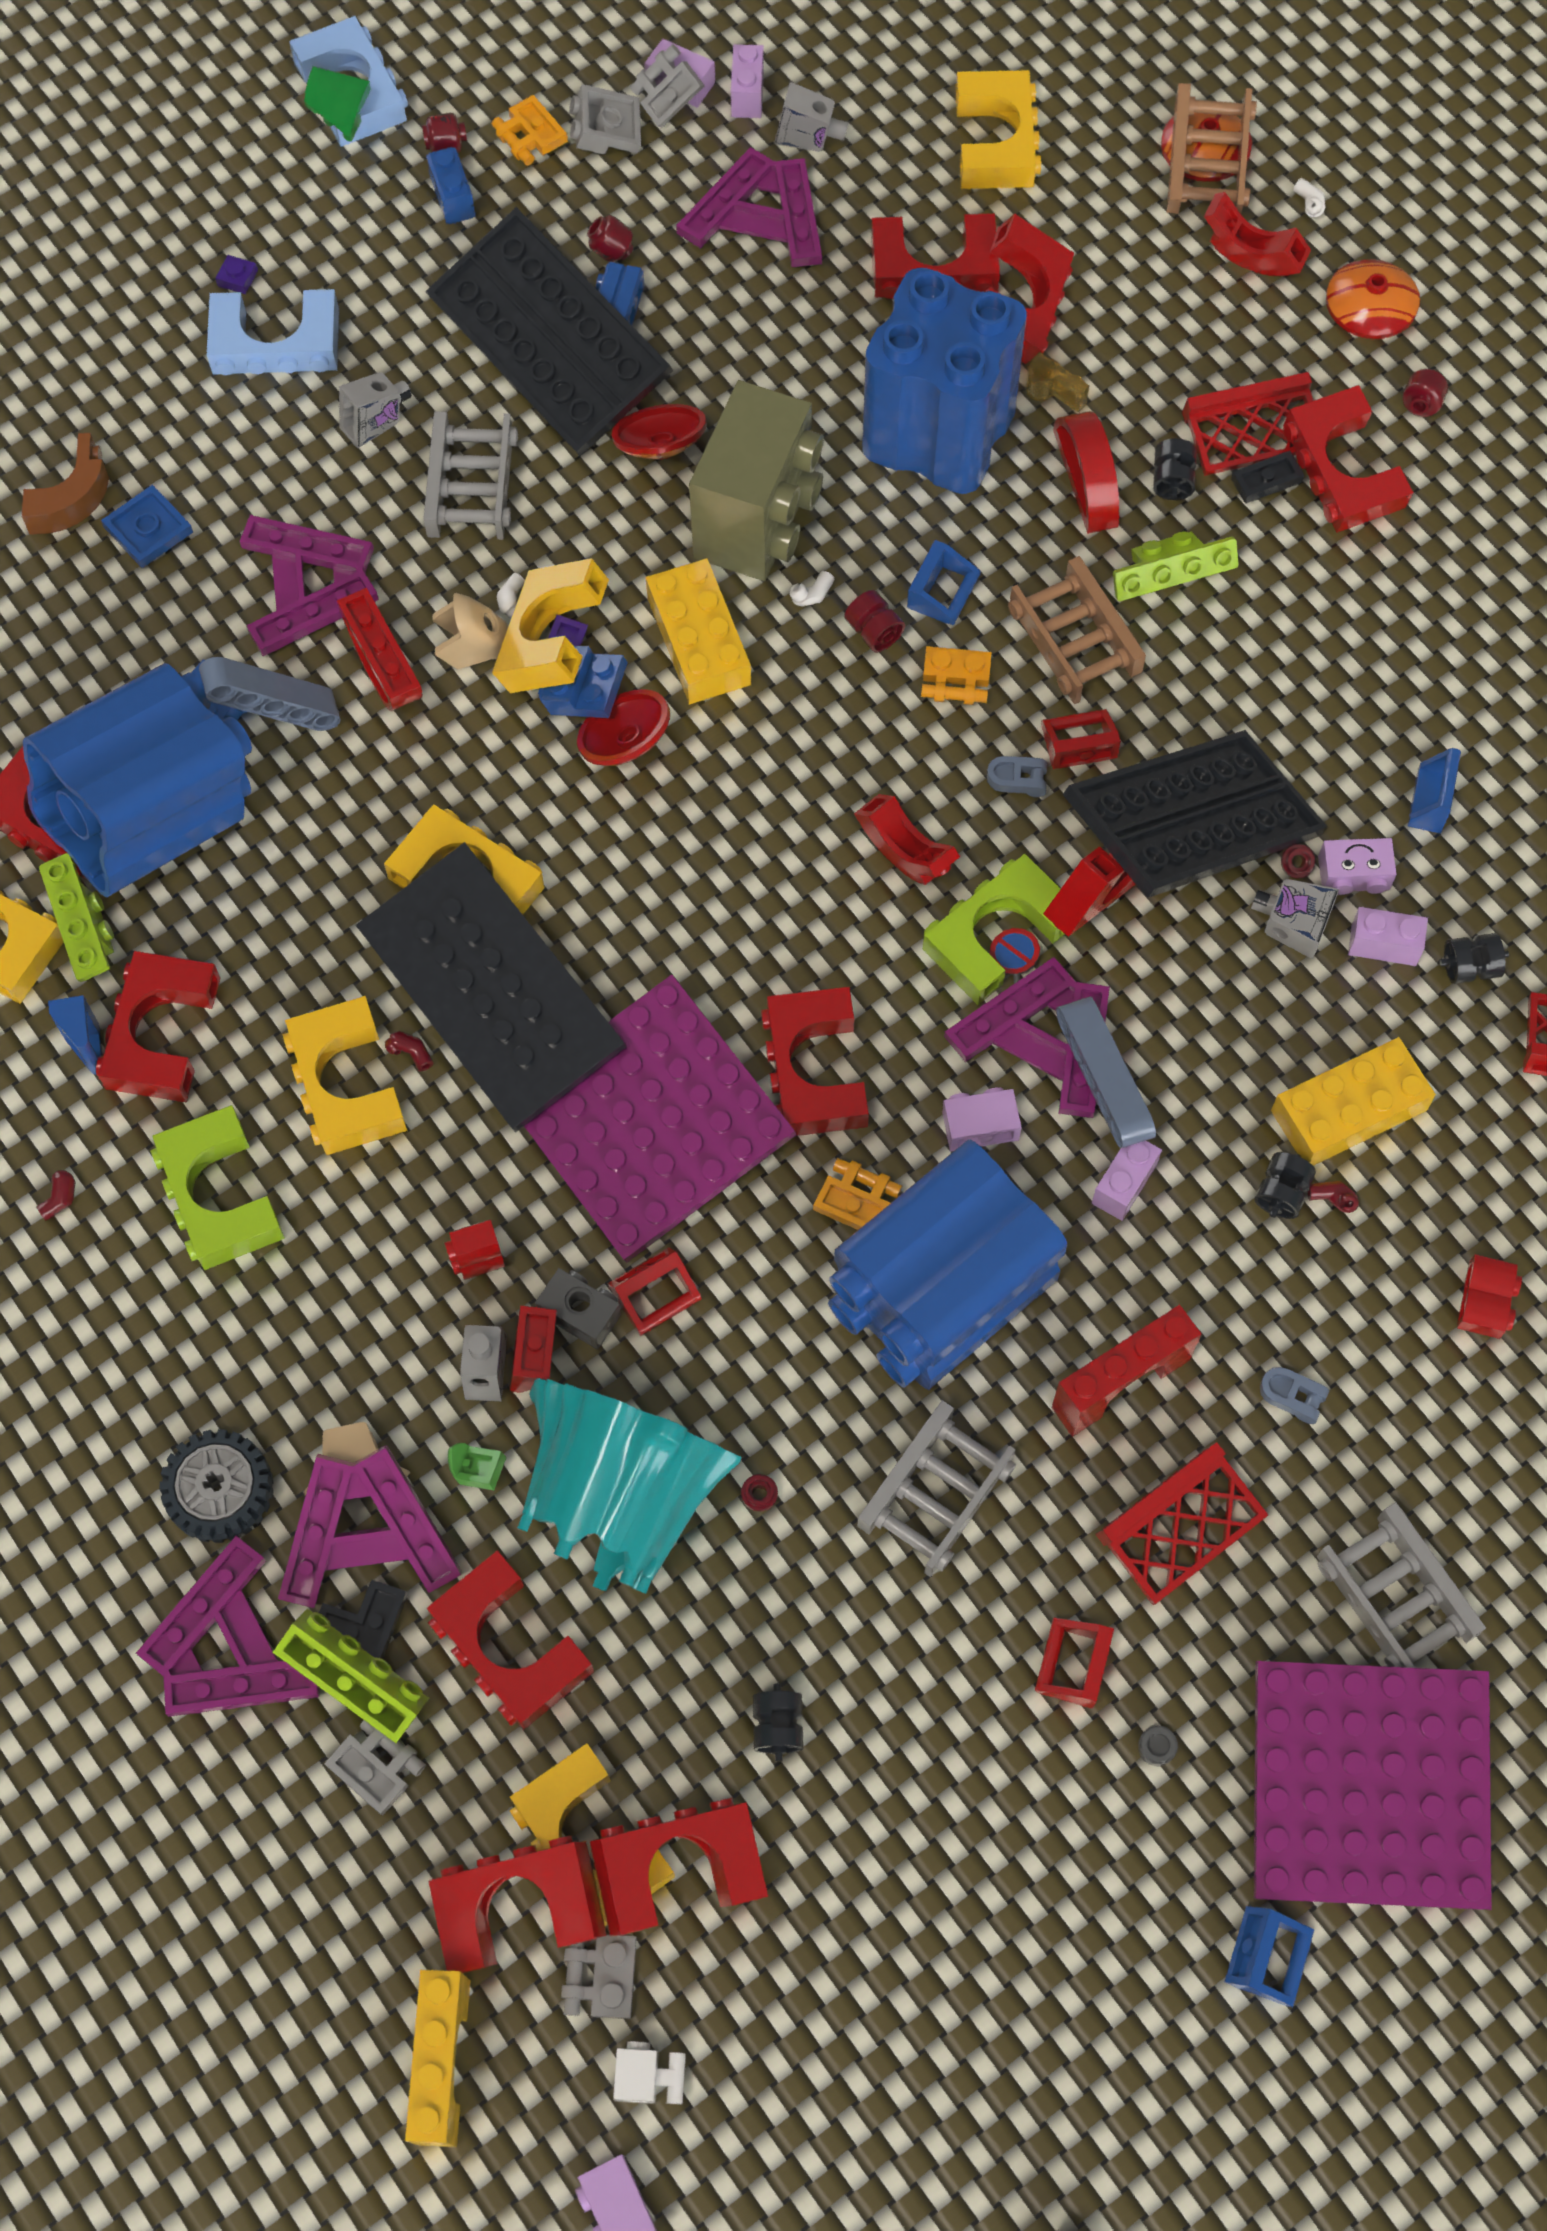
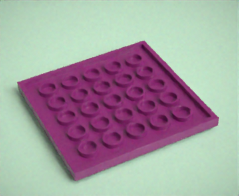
(659, 1122)
(1372, 1785)

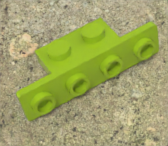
(1172, 563)
(78, 918)

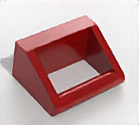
(1085, 748)
(647, 1273)
(532, 1347)
(1102, 1640)

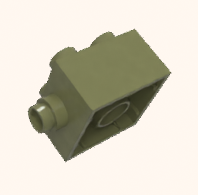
(755, 481)

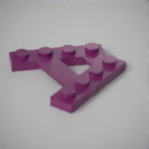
(726, 207)
(290, 547)
(1004, 1025)
(408, 1537)
(220, 1598)

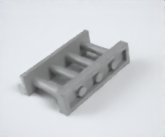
(441, 461)
(900, 1485)
(1417, 1559)

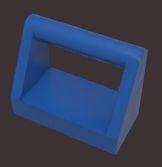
(941, 557)
(1434, 791)
(78, 1028)
(1254, 1951)

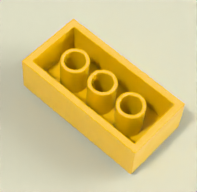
(698, 631)
(1353, 1102)

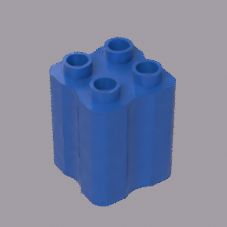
(942, 380)
(137, 777)
(945, 1266)

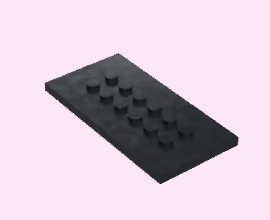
(549, 331)
(1194, 812)
(491, 987)

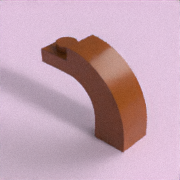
(73, 499)

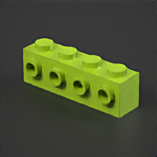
(351, 1674)

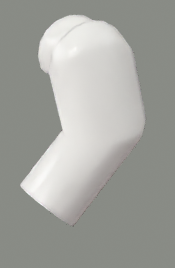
(1313, 197)
(507, 594)
(814, 594)

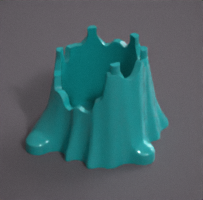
(617, 1477)

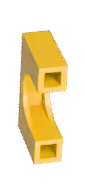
(1007, 97)
(547, 591)
(440, 834)
(28, 948)
(339, 1121)
(553, 1795)
(431, 2103)

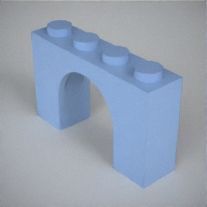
(350, 48)
(307, 349)

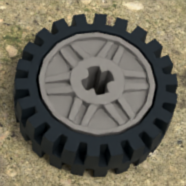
(191, 1497)

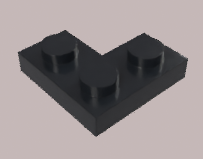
(375, 1619)

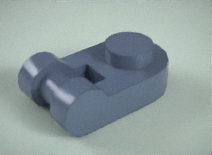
(1005, 775)
(1281, 1386)

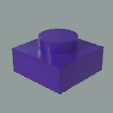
(236, 274)
(572, 629)

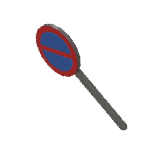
(1015, 951)

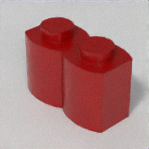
(474, 1250)
(1488, 1297)

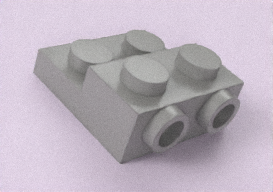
(605, 120)

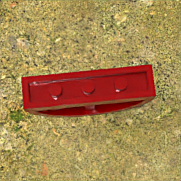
(1089, 469)
(379, 651)

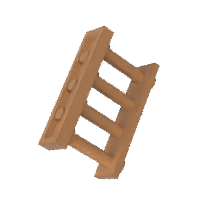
(1185, 134)
(1093, 605)

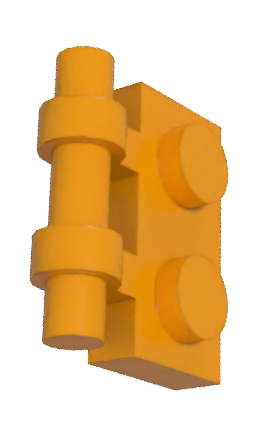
(538, 126)
(956, 667)
(850, 1204)

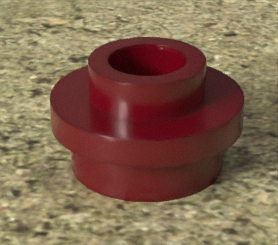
(1306, 866)
(763, 1482)

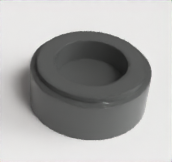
(1157, 1746)

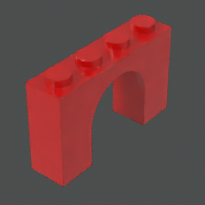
(1045, 268)
(973, 269)
(1344, 498)
(16, 813)
(1088, 891)
(148, 984)
(791, 1022)
(1158, 1346)
(523, 1691)
(625, 1859)
(464, 1898)

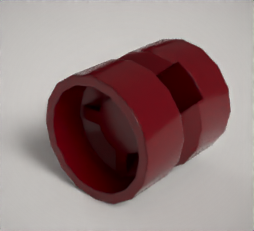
(875, 622)

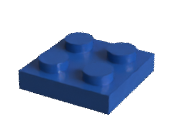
(147, 526)

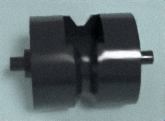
(1174, 469)
(1474, 958)
(1285, 1185)
(777, 1720)

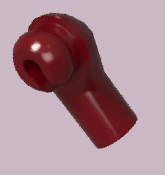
(412, 1045)
(1336, 1193)
(61, 1194)

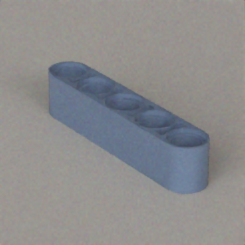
(269, 694)
(1106, 1072)

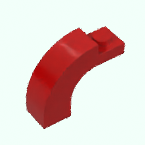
(1251, 247)
(902, 842)

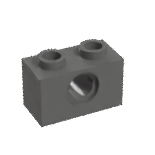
(589, 1325)

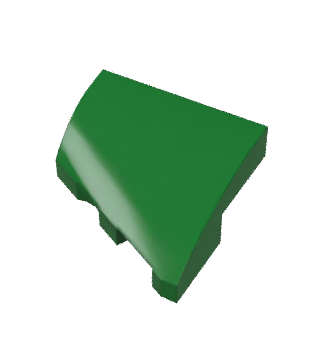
(337, 99)

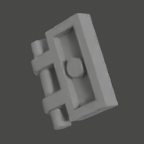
(673, 92)
(367, 1774)
(612, 1977)

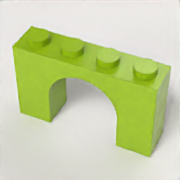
(952, 942)
(212, 1234)

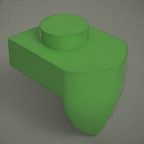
(475, 1465)

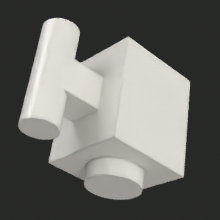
(639, 2075)

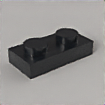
(1267, 477)

